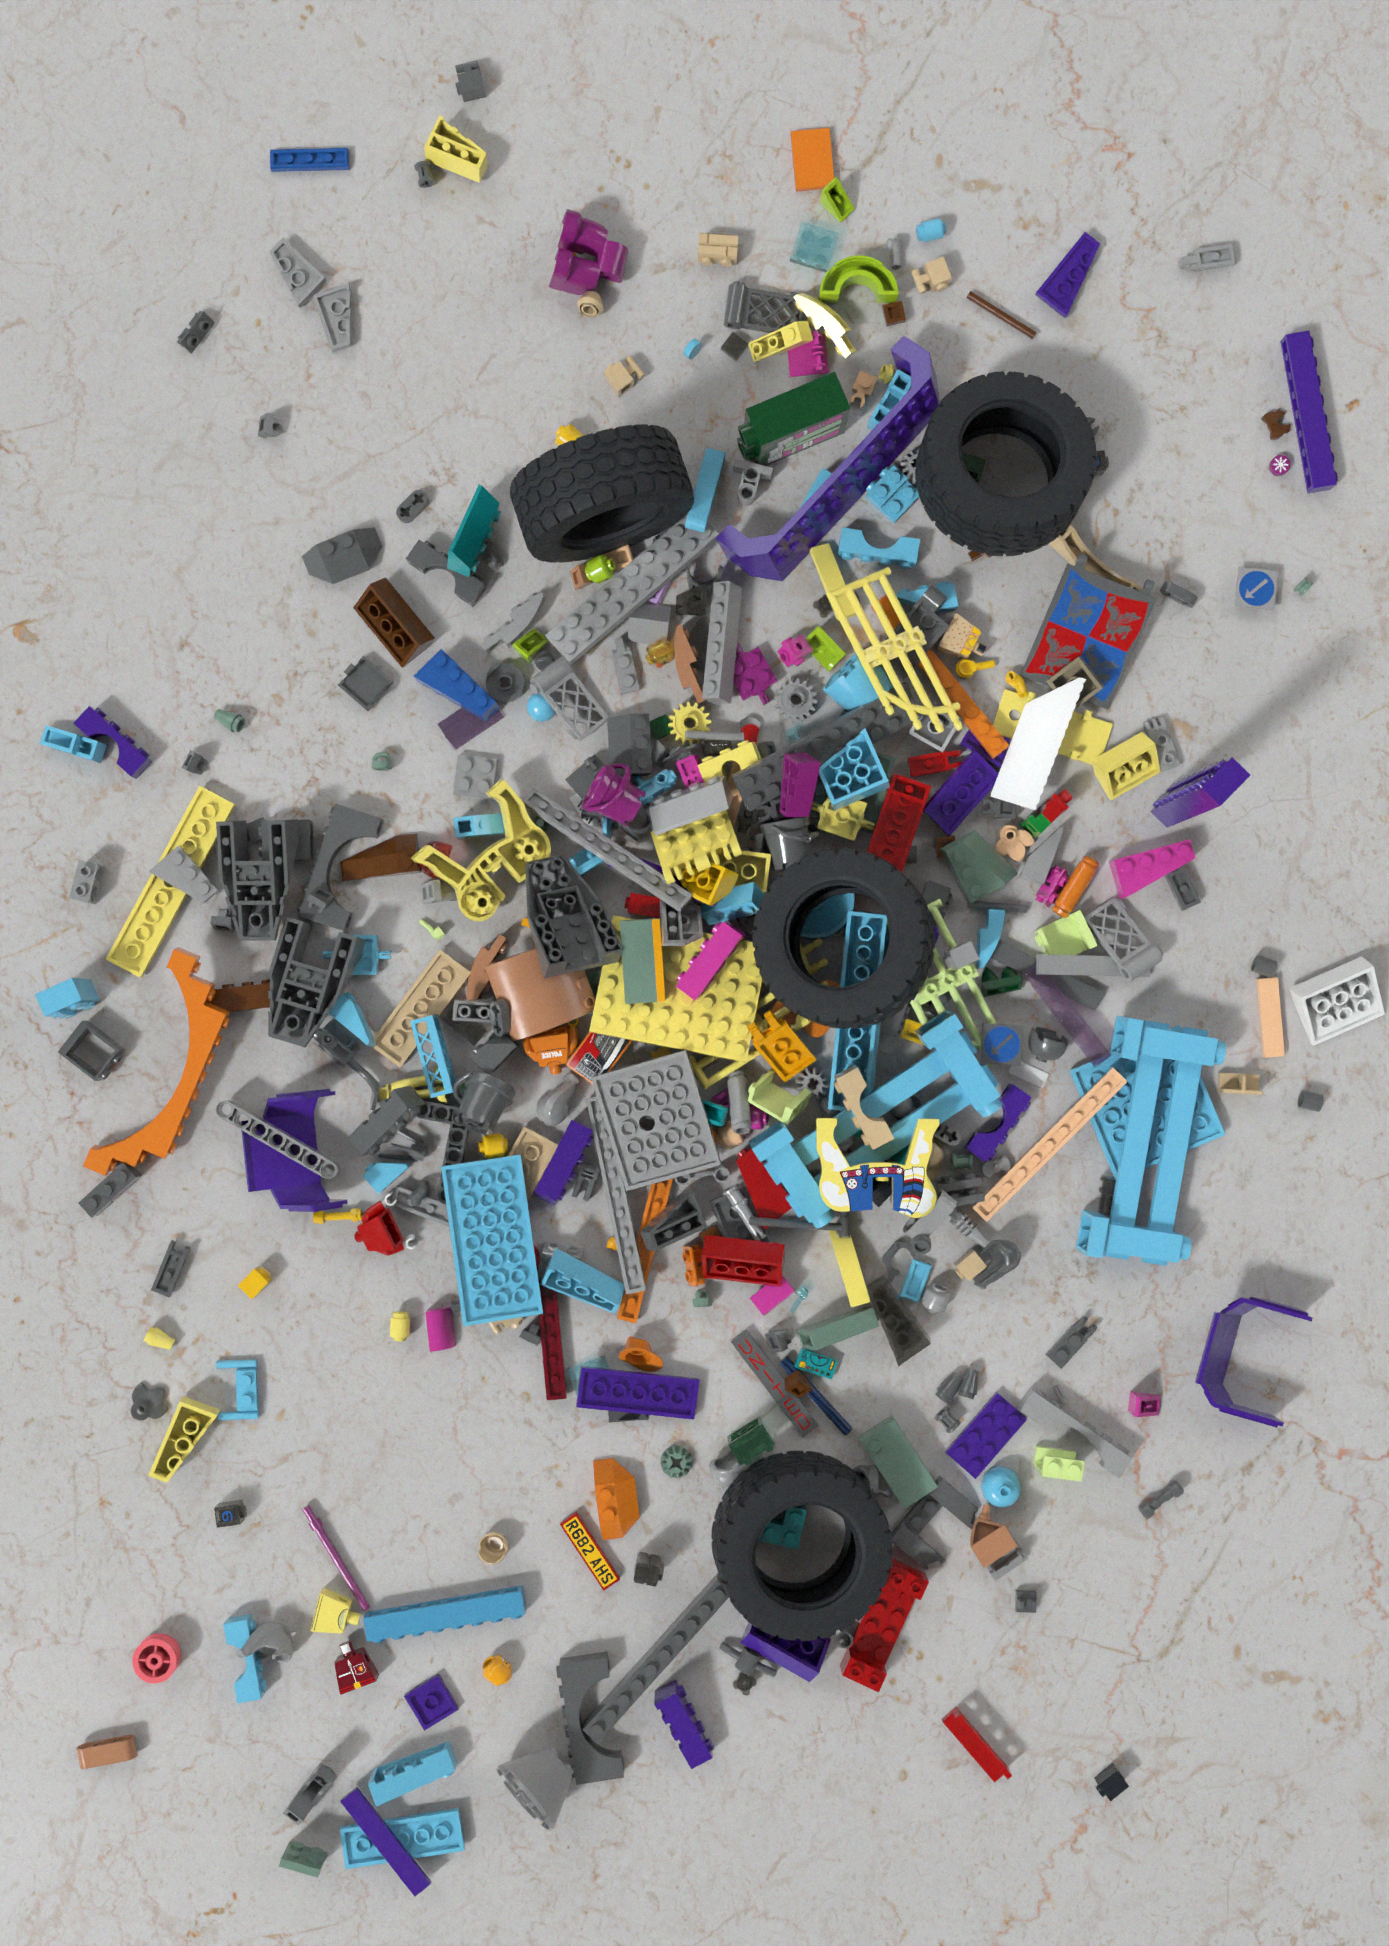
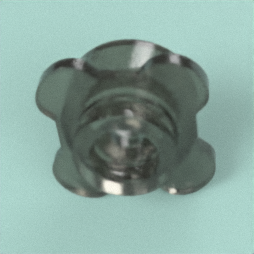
(819, 606)
(738, 1684)

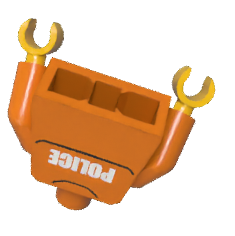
(552, 1046)

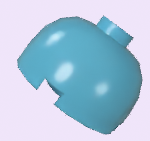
(1001, 1486)

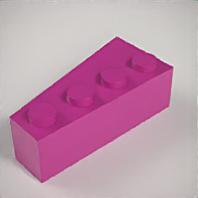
(1144, 868)
(710, 959)

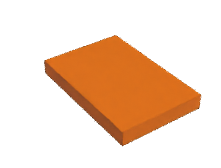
(812, 159)

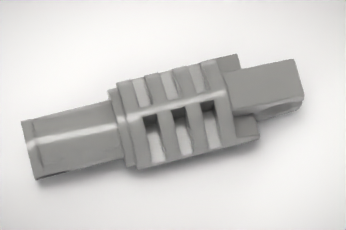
(968, 1227)

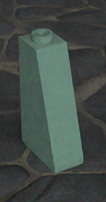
(837, 1328)

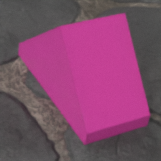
(1144, 1404)

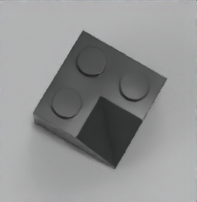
(494, 1053)

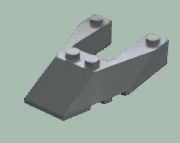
(256, 887)
(304, 993)

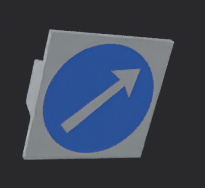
(1256, 588)

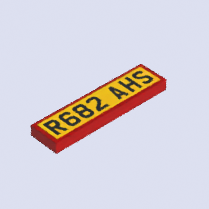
(590, 1551)

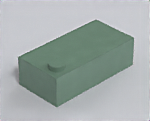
(898, 1462)

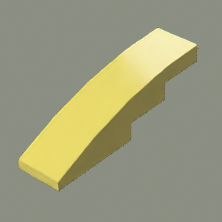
(850, 1269)

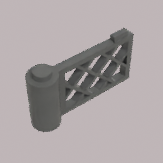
(739, 302)

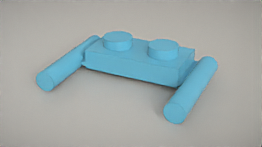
(245, 1389)

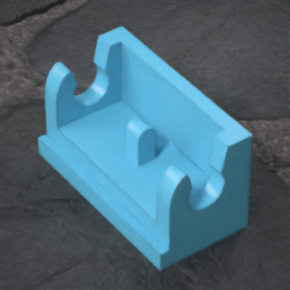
(585, 861)

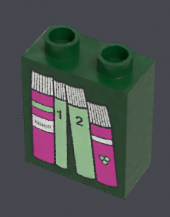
(794, 421)

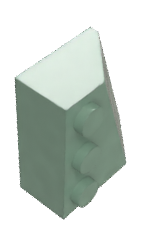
(976, 866)

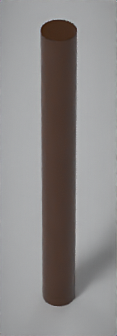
(1001, 315)

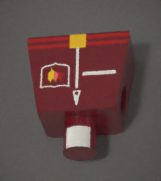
(354, 1668)

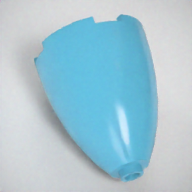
(852, 686)

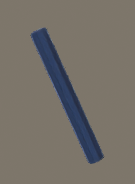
(820, 1400)

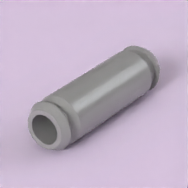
(738, 1102)

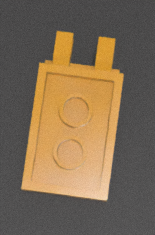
(781, 1047)

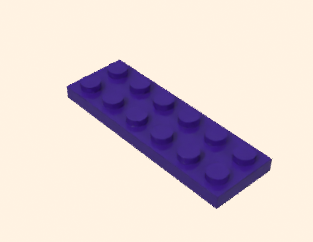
(637, 1392)

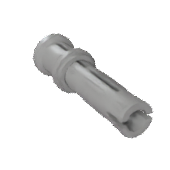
(740, 1204)

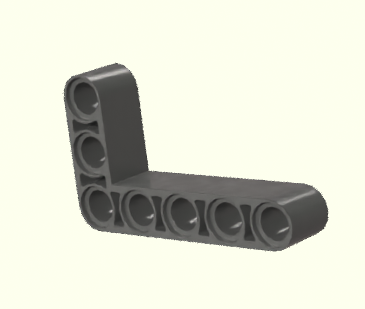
(452, 1144)

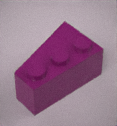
(798, 784)

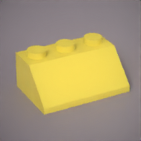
(1127, 765)

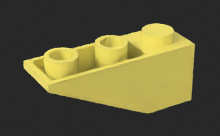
(781, 340)

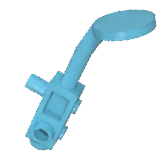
(653, 787)

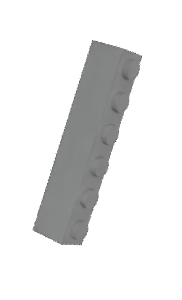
(722, 642)

